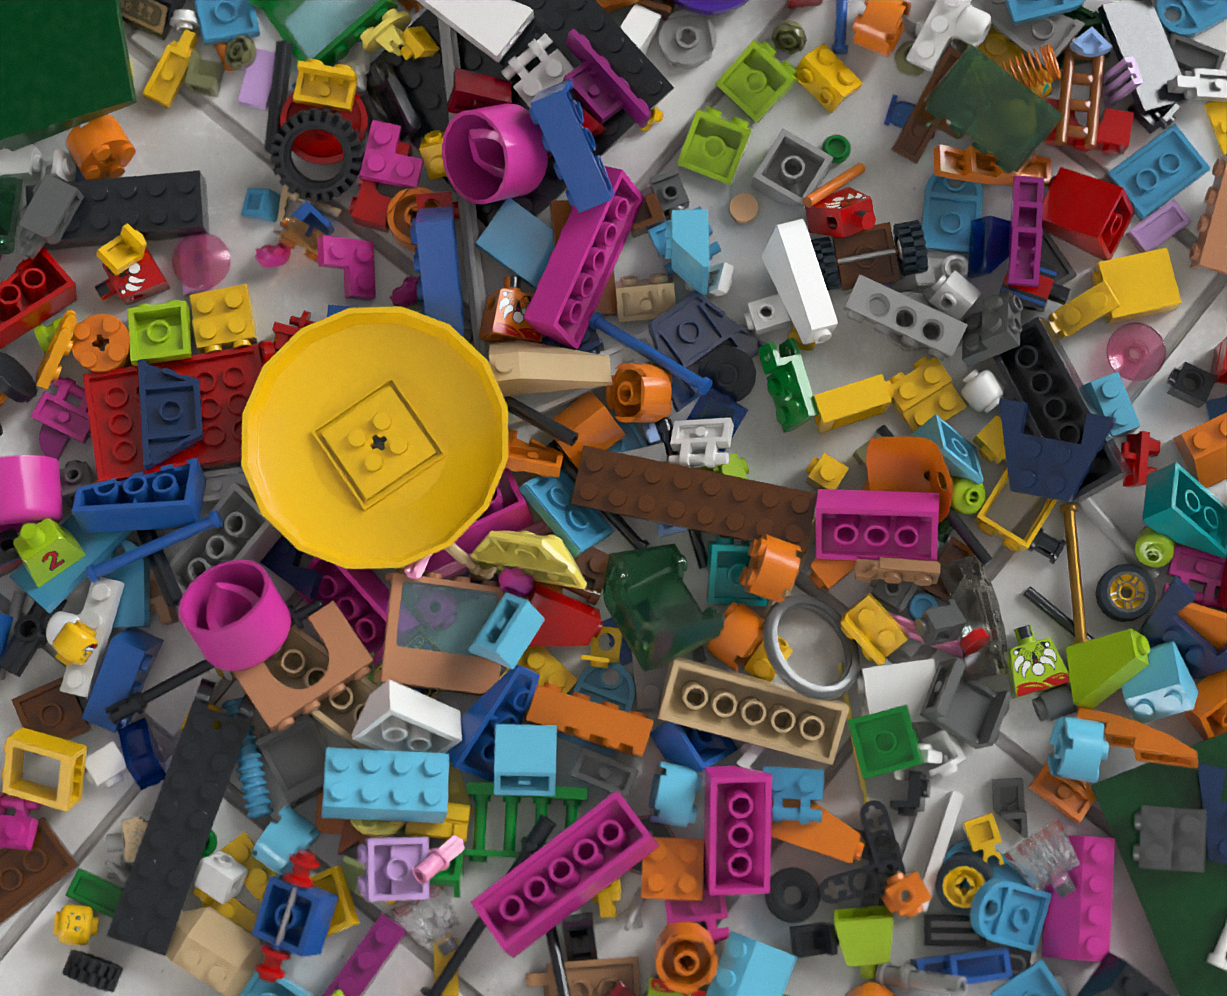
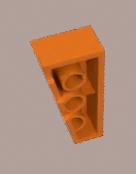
(590, 721)

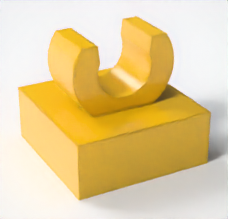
(418, 43)

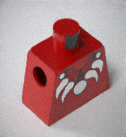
(849, 211)
(135, 283)

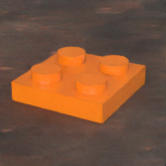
(674, 870)

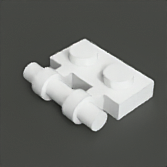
(546, 74)
(701, 435)

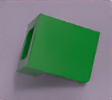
(451, 876)

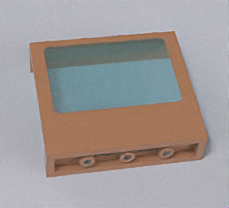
(431, 631)

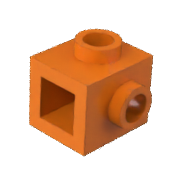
(917, 894)

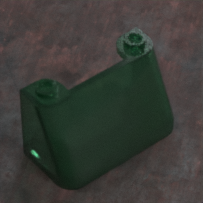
(655, 607)

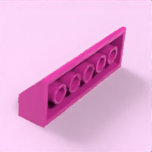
(583, 264)
(564, 874)

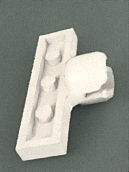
(947, 22)
(99, 615)

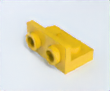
(873, 629)

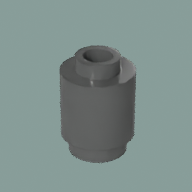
(1054, 703)

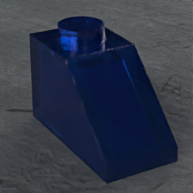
(987, 245)
(142, 754)

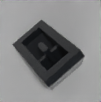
(579, 937)

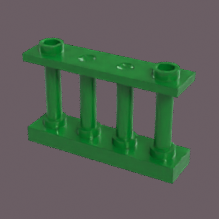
(482, 795)

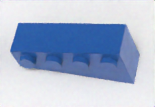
(142, 501)

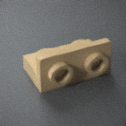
(644, 297)

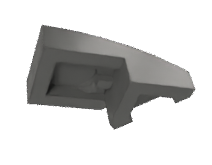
(1010, 804)

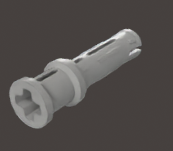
(909, 978)

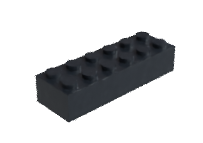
(153, 204)
(1057, 400)

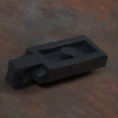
(394, 99)

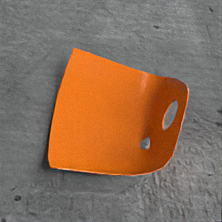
(900, 466)

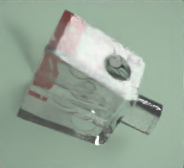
(1046, 859)
(430, 919)

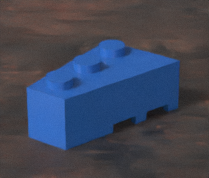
(122, 671)

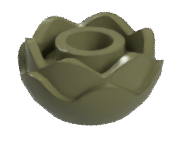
(789, 37)
(240, 52)
(901, 62)

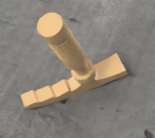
(321, 206)
(475, 569)

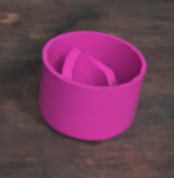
(494, 153)
(29, 491)
(235, 615)

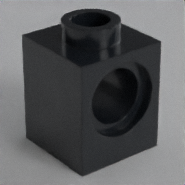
(1203, 380)

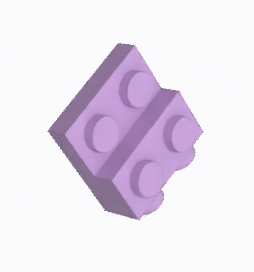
(389, 868)

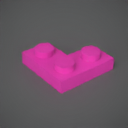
(382, 162)
(356, 260)

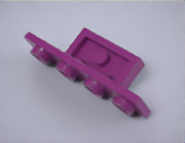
(599, 86)

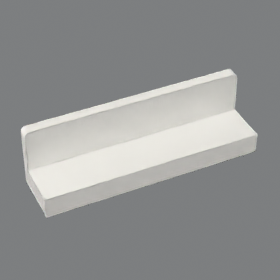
(931, 837)

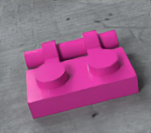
(62, 415)
(1198, 568)
(17, 830)
(708, 910)

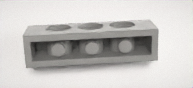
(949, 329)

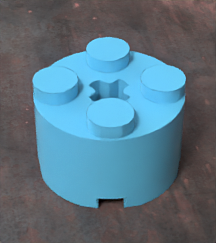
(1077, 749)
(674, 794)
(284, 838)

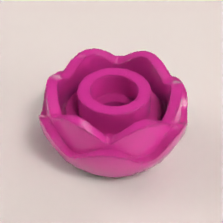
(273, 256)
(406, 293)
(516, 582)

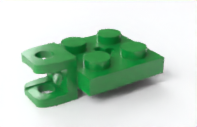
(788, 384)

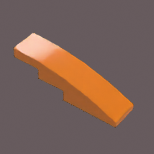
(979, 168)
(1148, 743)

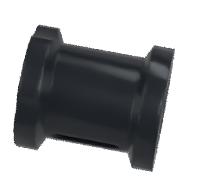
(1047, 545)

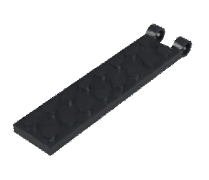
(180, 824)

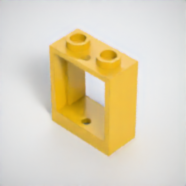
(853, 403)
(1011, 540)
(70, 774)

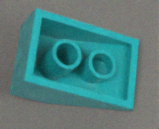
(1185, 510)

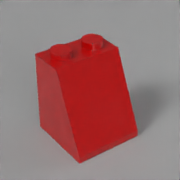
(1086, 212)

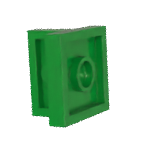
(885, 741)

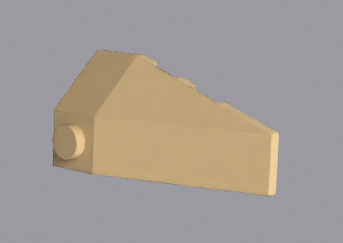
(539, 368)

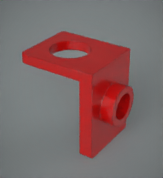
(443, 198)

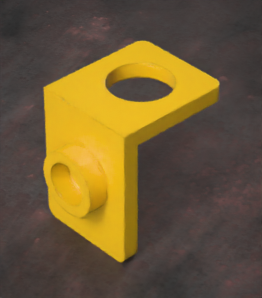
(600, 657)

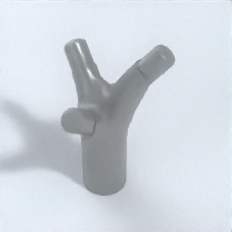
(120, 872)
(633, 912)

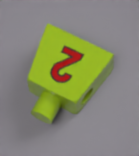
(47, 550)

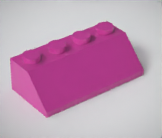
(505, 513)
(876, 525)
(359, 598)
(737, 830)
(1081, 921)

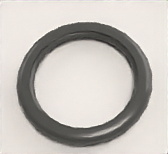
(781, 666)

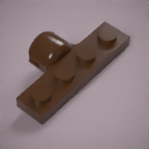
(920, 123)

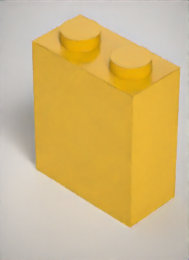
(1141, 284)

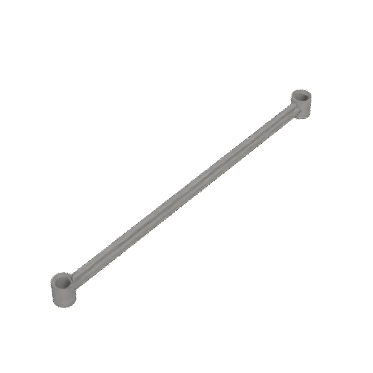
(467, 210)

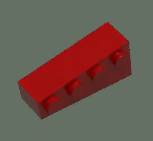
(33, 295)

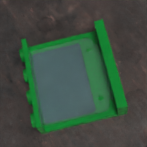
(323, 27)

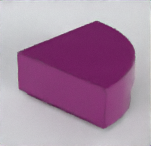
(52, 442)

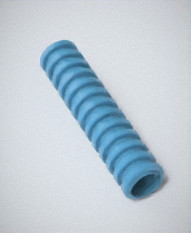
(250, 769)

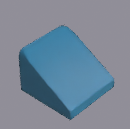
(261, 204)

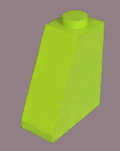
(1105, 665)

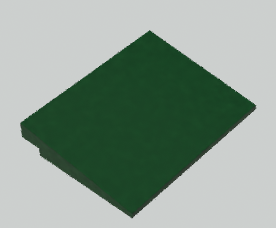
(60, 67)
(1181, 906)

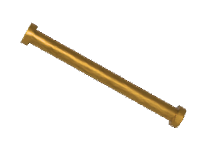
(1074, 572)

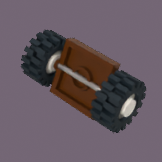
(872, 254)

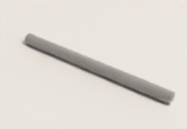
(1110, 529)

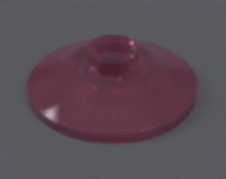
(210, 270)
(1143, 340)

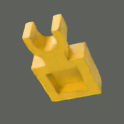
(983, 835)

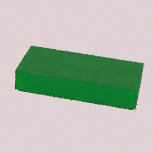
(95, 892)

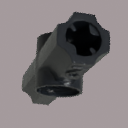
(22, 648)

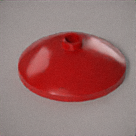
(319, 145)

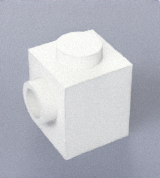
(954, 295)
(766, 315)
(106, 766)
(220, 876)

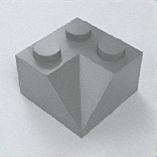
(791, 169)

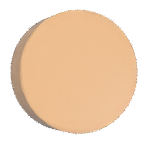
(743, 208)

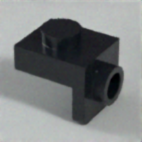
(1153, 120)
(918, 790)
(814, 939)

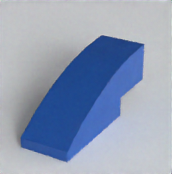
(973, 965)

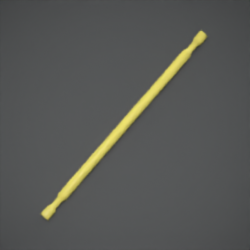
(850, 716)

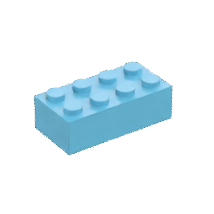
(385, 785)

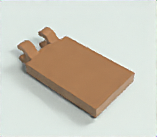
(591, 976)

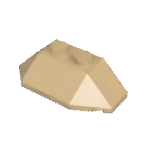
(215, 950)

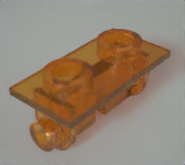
(294, 235)

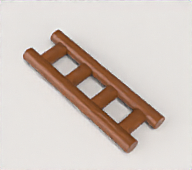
(1067, 104)

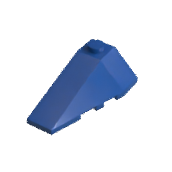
(499, 705)

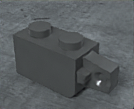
(47, 215)

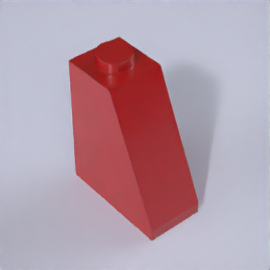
(566, 619)

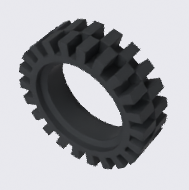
(298, 182)

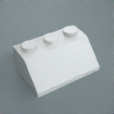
(407, 721)

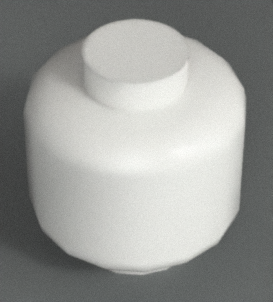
(982, 390)

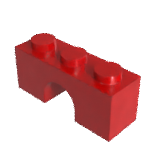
(1112, 134)
(370, 206)

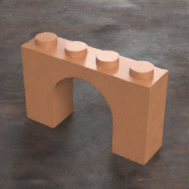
(347, 662)

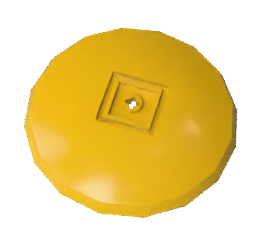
(365, 379)

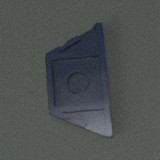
(168, 413)

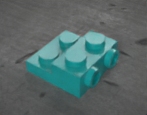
(724, 568)

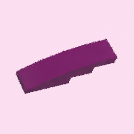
(1025, 231)

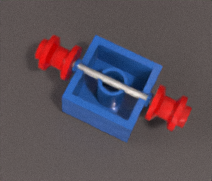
(292, 916)

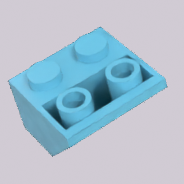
(507, 631)
(525, 760)

